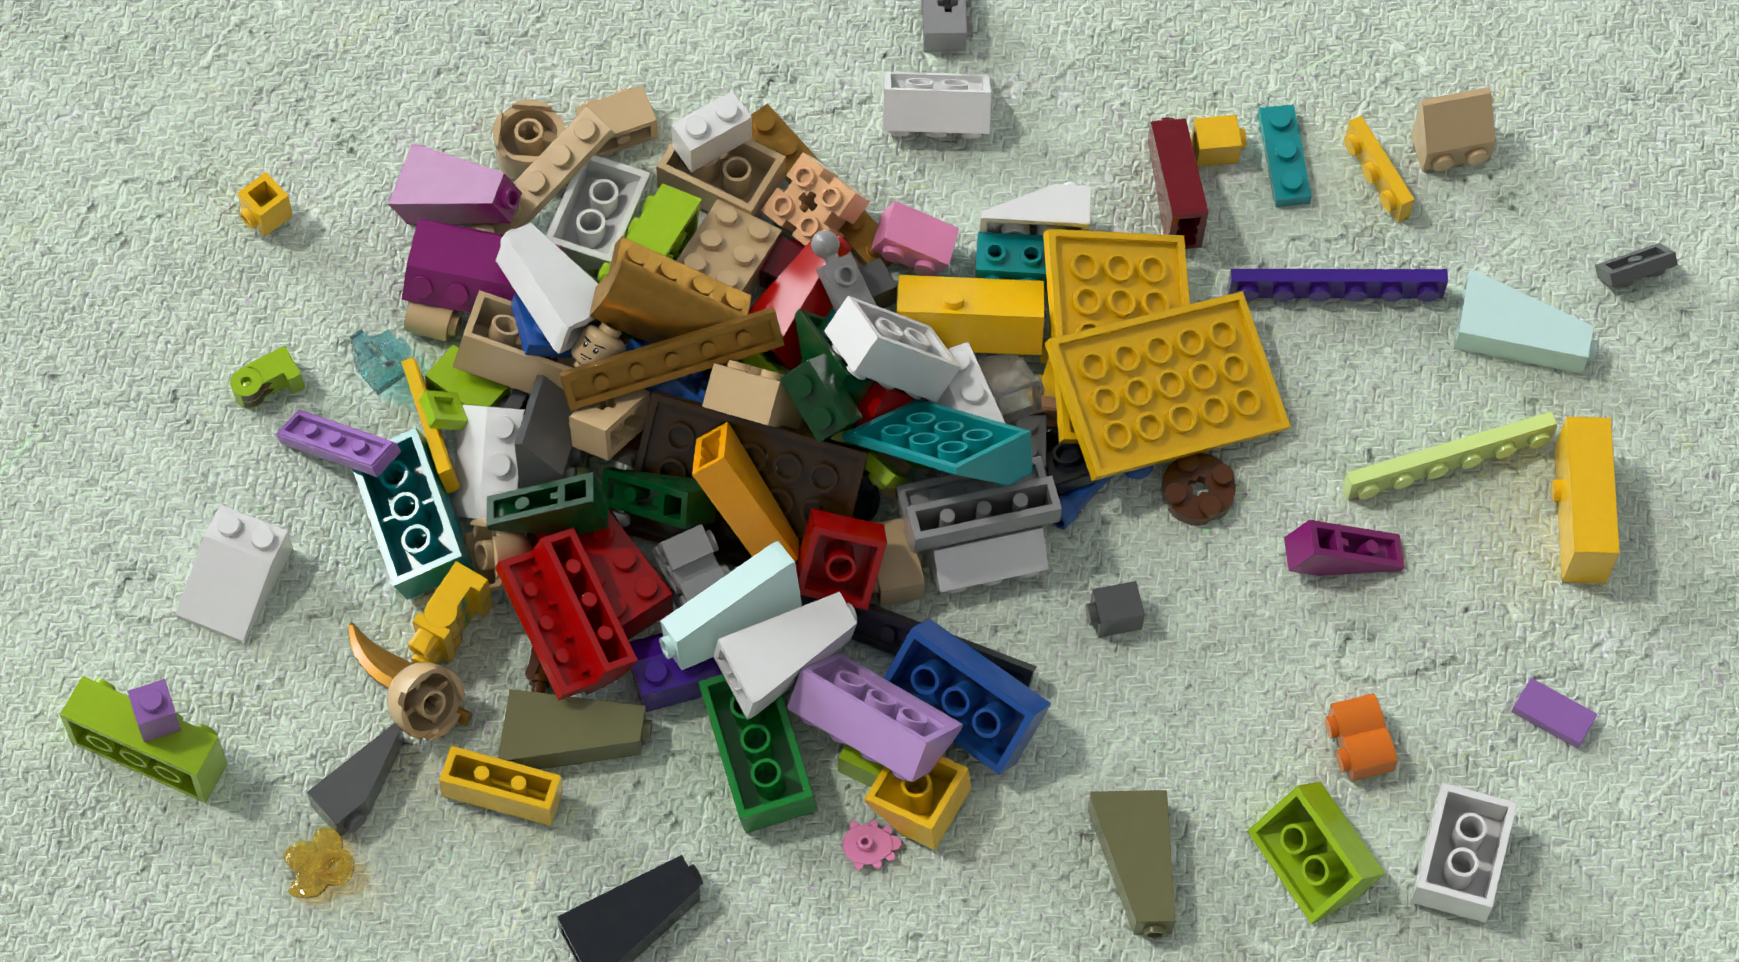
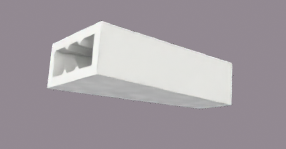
(548, 284)
(768, 656)

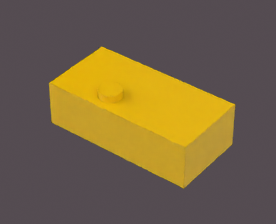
(987, 313)
(1586, 500)

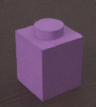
(154, 710)

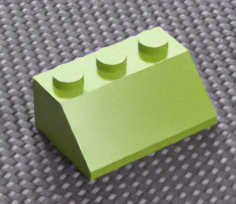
(1315, 851)

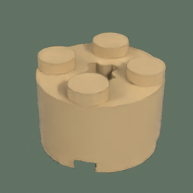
(524, 134)

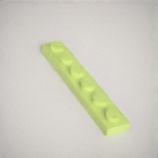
(1437, 460)

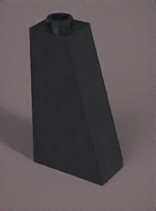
(631, 916)

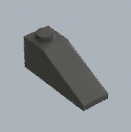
(351, 790)

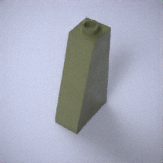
(570, 731)
(1138, 853)

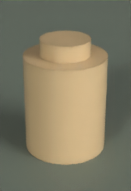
(432, 321)

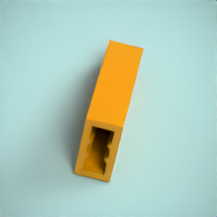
(740, 492)

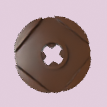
(1208, 505)

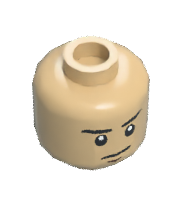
(597, 343)

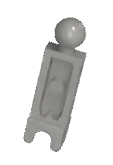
(840, 274)

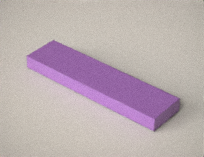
(338, 443)

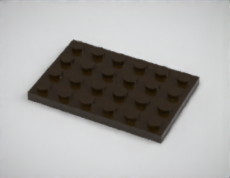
(790, 461)

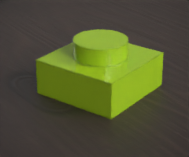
(443, 410)

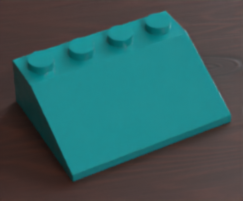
(949, 441)

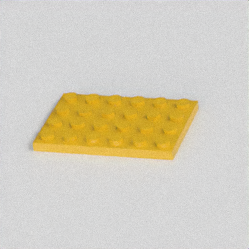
(1106, 280)
(1167, 385)

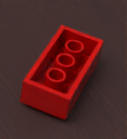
(626, 576)

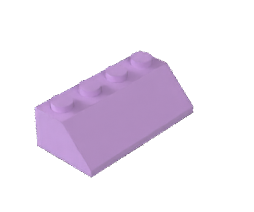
(873, 716)

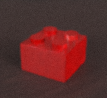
(840, 557)

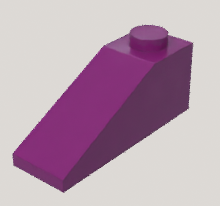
(1341, 549)

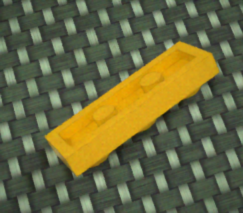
(1378, 169)

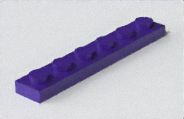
(1339, 283)

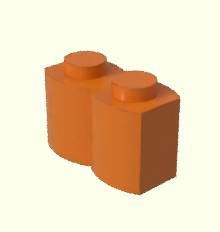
(1362, 737)

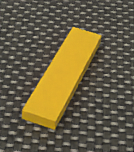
(434, 436)

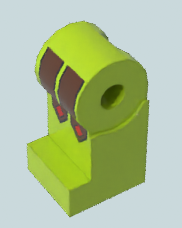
(265, 377)

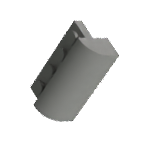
(968, 509)

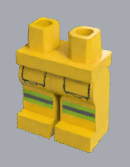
(448, 615)

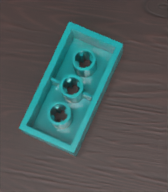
(413, 518)

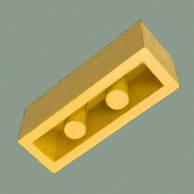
(501, 785)

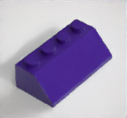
(661, 680)

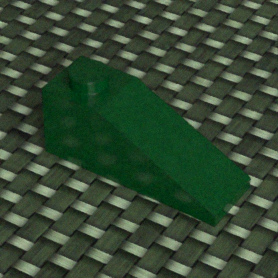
(815, 342)
(659, 497)
(551, 507)

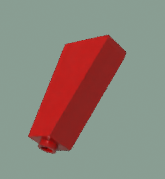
(794, 289)

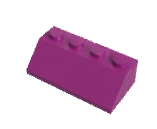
(452, 265)

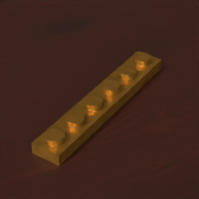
(776, 135)
(671, 358)

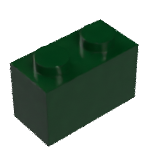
(821, 398)

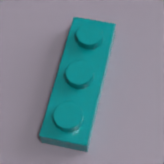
(1284, 155)

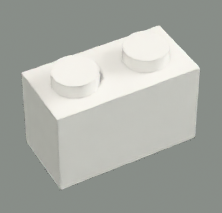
(711, 131)

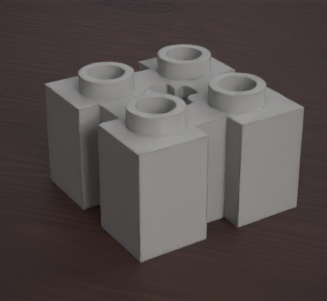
(689, 563)

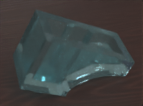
(379, 358)

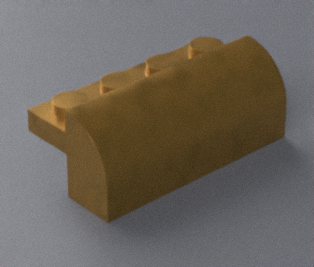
(660, 296)

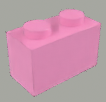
(914, 239)

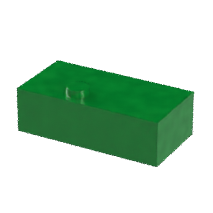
(758, 758)

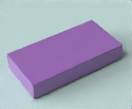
(1554, 713)

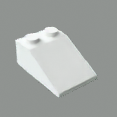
(1052, 207)
(233, 573)

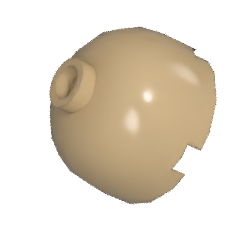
(490, 547)
(425, 700)

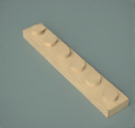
(555, 168)

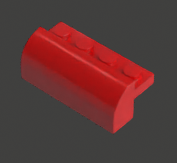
(567, 615)

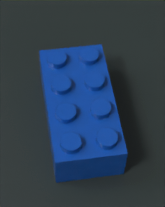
(957, 680)

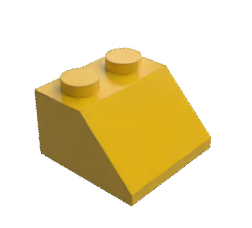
(921, 807)

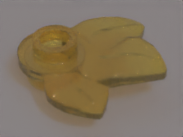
(313, 864)

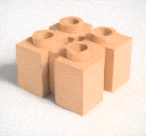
(810, 185)

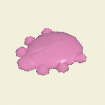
(869, 844)

